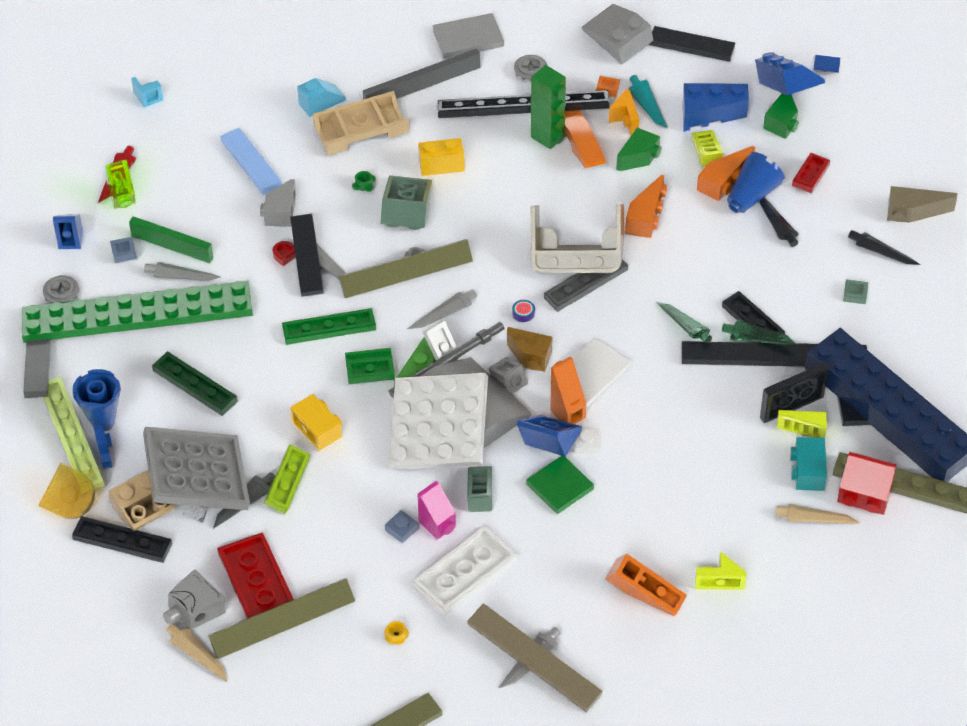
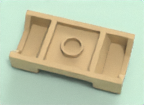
(359, 121)

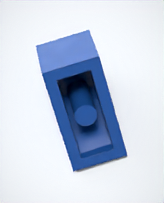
(68, 231)

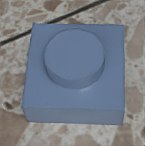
(123, 249)
(401, 526)

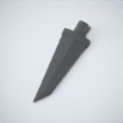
(256, 489)

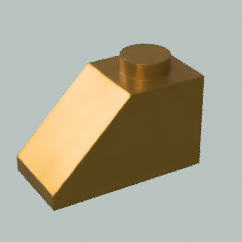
(530, 348)

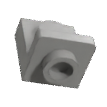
(510, 373)

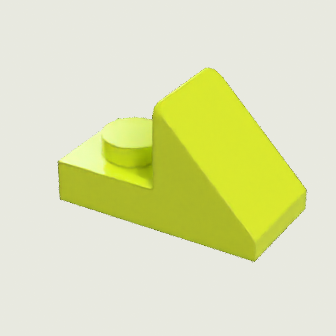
(725, 577)

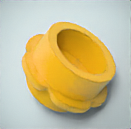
(396, 627)

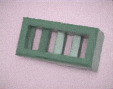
(479, 489)

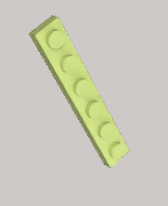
(71, 432)

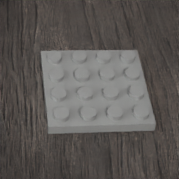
(195, 468)

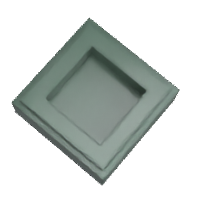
(855, 291)

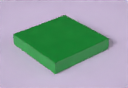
(560, 484)

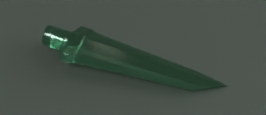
(688, 324)
(748, 332)

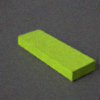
(287, 479)

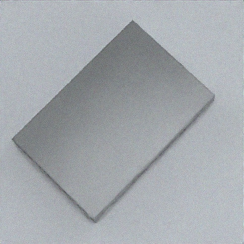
(468, 34)

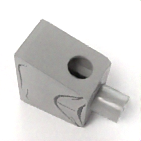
(194, 601)

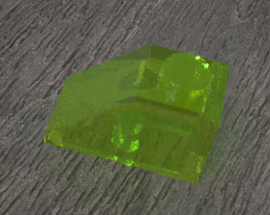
(120, 184)

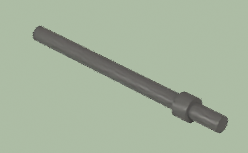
(482, 337)

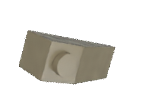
(918, 204)

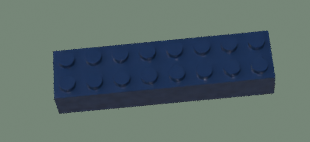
(891, 405)

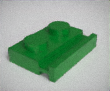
(369, 366)

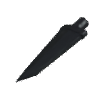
(781, 226)
(869, 242)

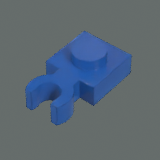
(103, 442)

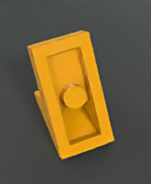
(624, 110)

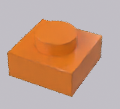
(609, 84)

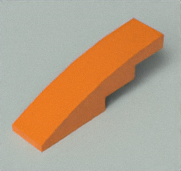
(582, 139)

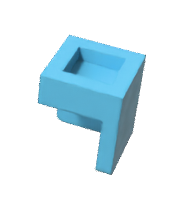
(148, 93)

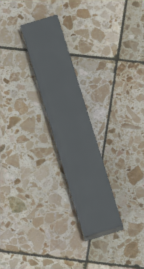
(428, 76)

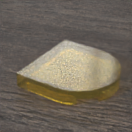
(68, 493)

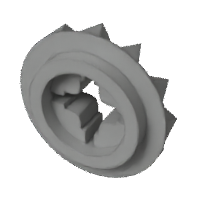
(523, 64)
(53, 286)

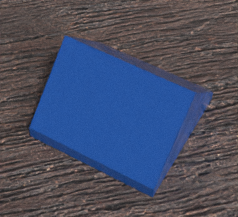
(548, 434)

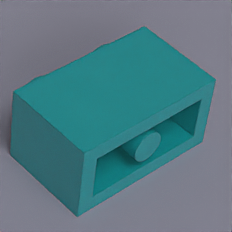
(810, 463)

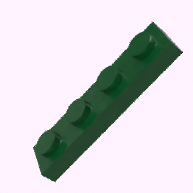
(194, 383)

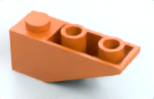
(721, 174)
(643, 210)
(567, 397)

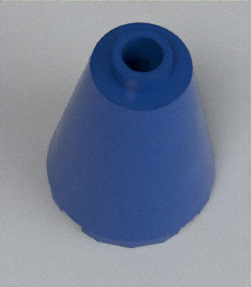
(754, 182)
(98, 397)

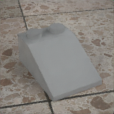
(619, 32)

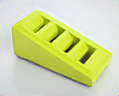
(715, 151)
(803, 422)

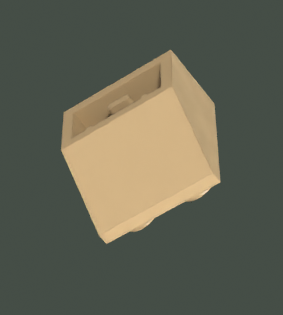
(135, 503)

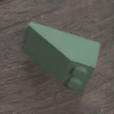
(405, 202)

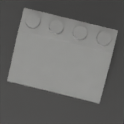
(501, 406)

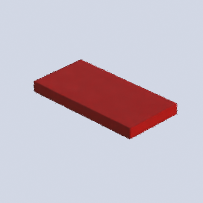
(254, 574)

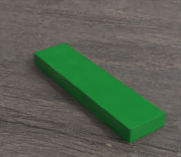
(171, 239)
(328, 326)

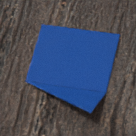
(827, 63)

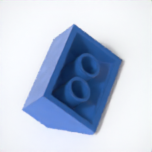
(785, 74)

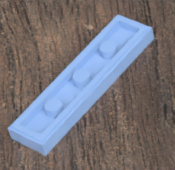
(250, 161)

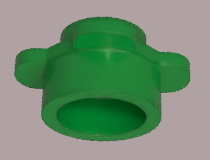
(364, 181)

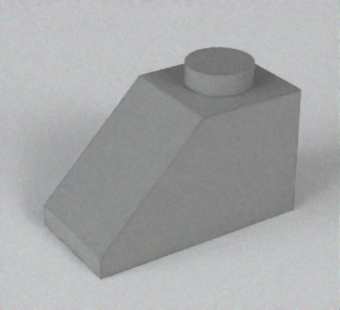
(279, 205)

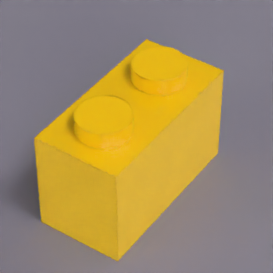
(441, 156)
(316, 421)

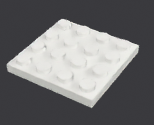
(438, 421)

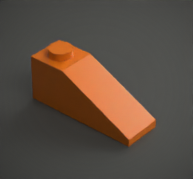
(645, 585)

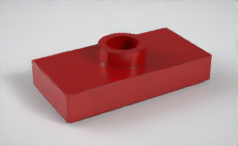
(811, 172)

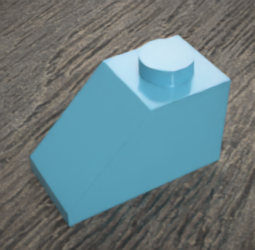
(318, 96)

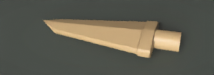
(805, 514)
(190, 645)

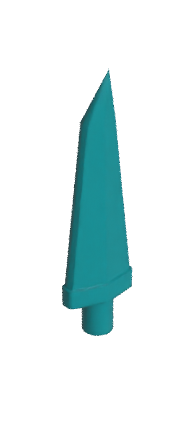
(643, 94)

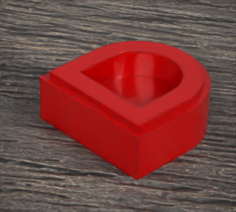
(283, 252)

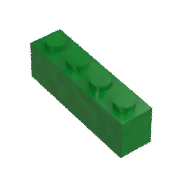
(548, 106)

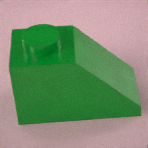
(782, 116)
(638, 150)

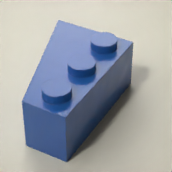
(713, 102)

